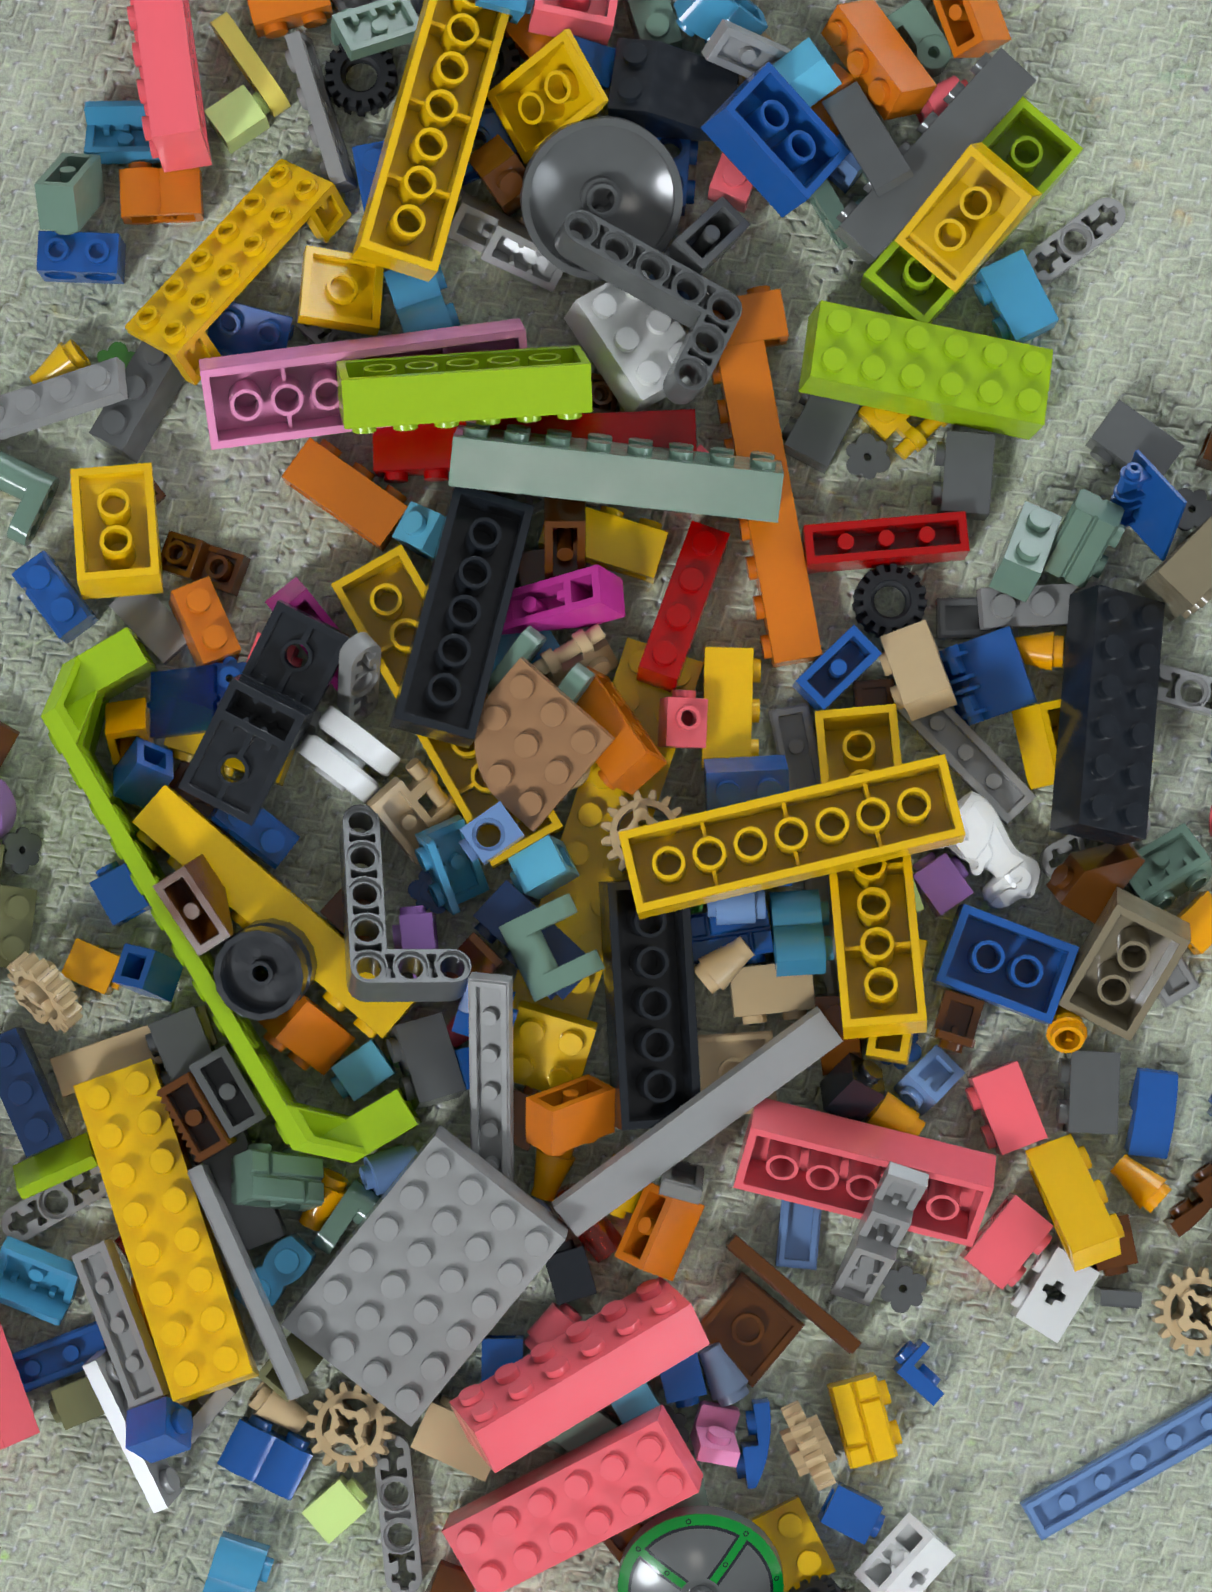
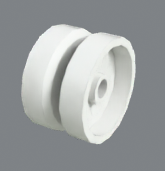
(348, 755)

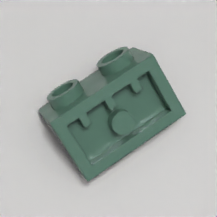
(374, 27)
(1171, 868)

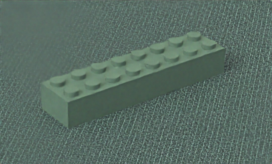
(617, 472)

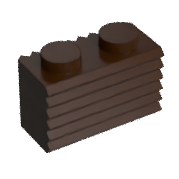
(194, 1117)

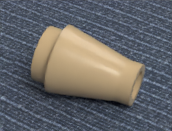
(723, 964)
(277, 1410)

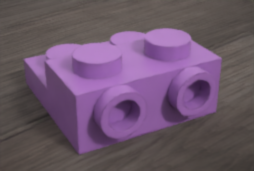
(415, 929)

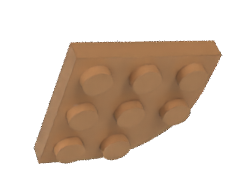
(534, 743)

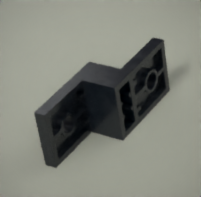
(264, 713)

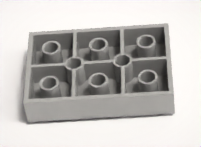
(425, 1275)

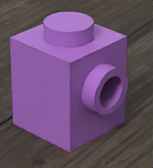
(941, 882)

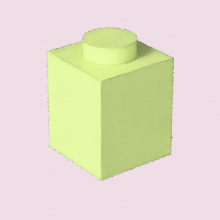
(238, 118)
(336, 1507)

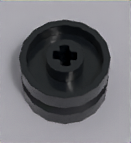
(245, 982)

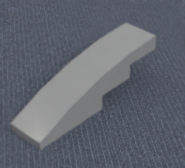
(501, 241)
(879, 1233)

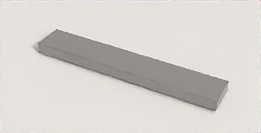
(491, 1069)
(248, 1282)

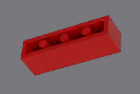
(885, 541)
(682, 606)

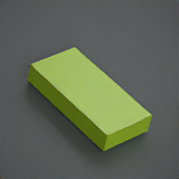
(54, 1166)

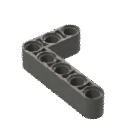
(657, 293)
(370, 921)

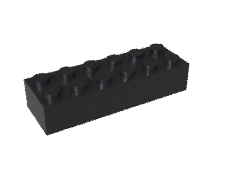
(462, 616)
(1107, 716)
(648, 1008)

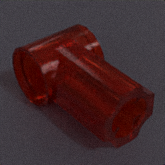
(601, 1238)

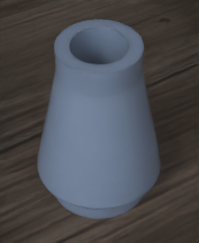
(723, 1377)

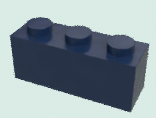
(509, 904)
(28, 1095)

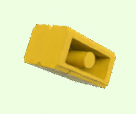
(863, 1419)

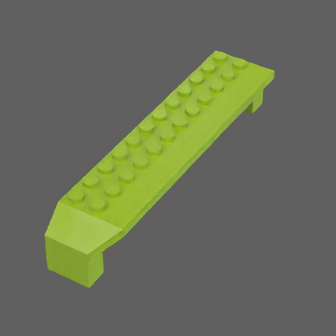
(75, 724)

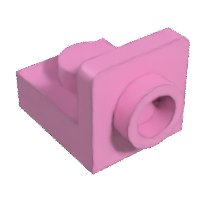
(714, 1434)

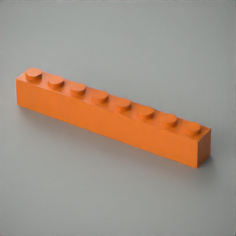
(775, 547)

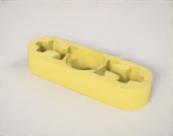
(250, 63)

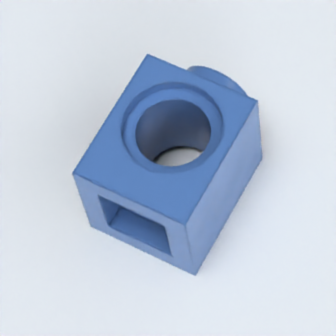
(496, 816)

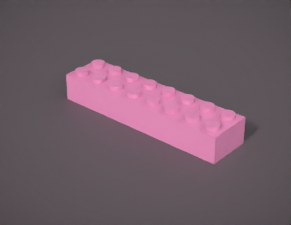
(296, 388)

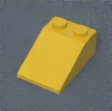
(547, 93)
(967, 216)
(116, 531)
(1037, 740)

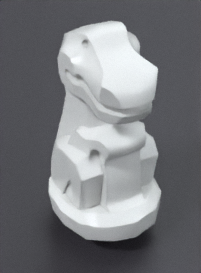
(990, 849)

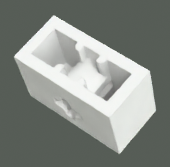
(1054, 1315)
(905, 1559)

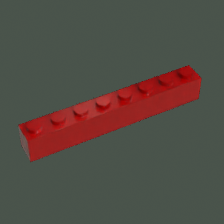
(429, 448)

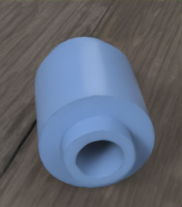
(739, 909)
(384, 1167)

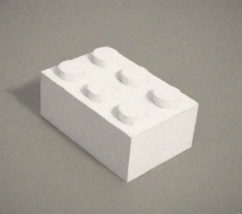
(627, 343)

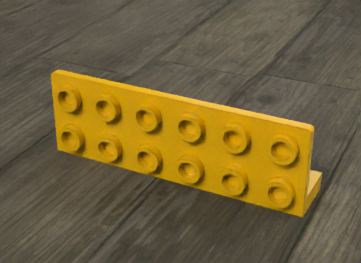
(231, 258)

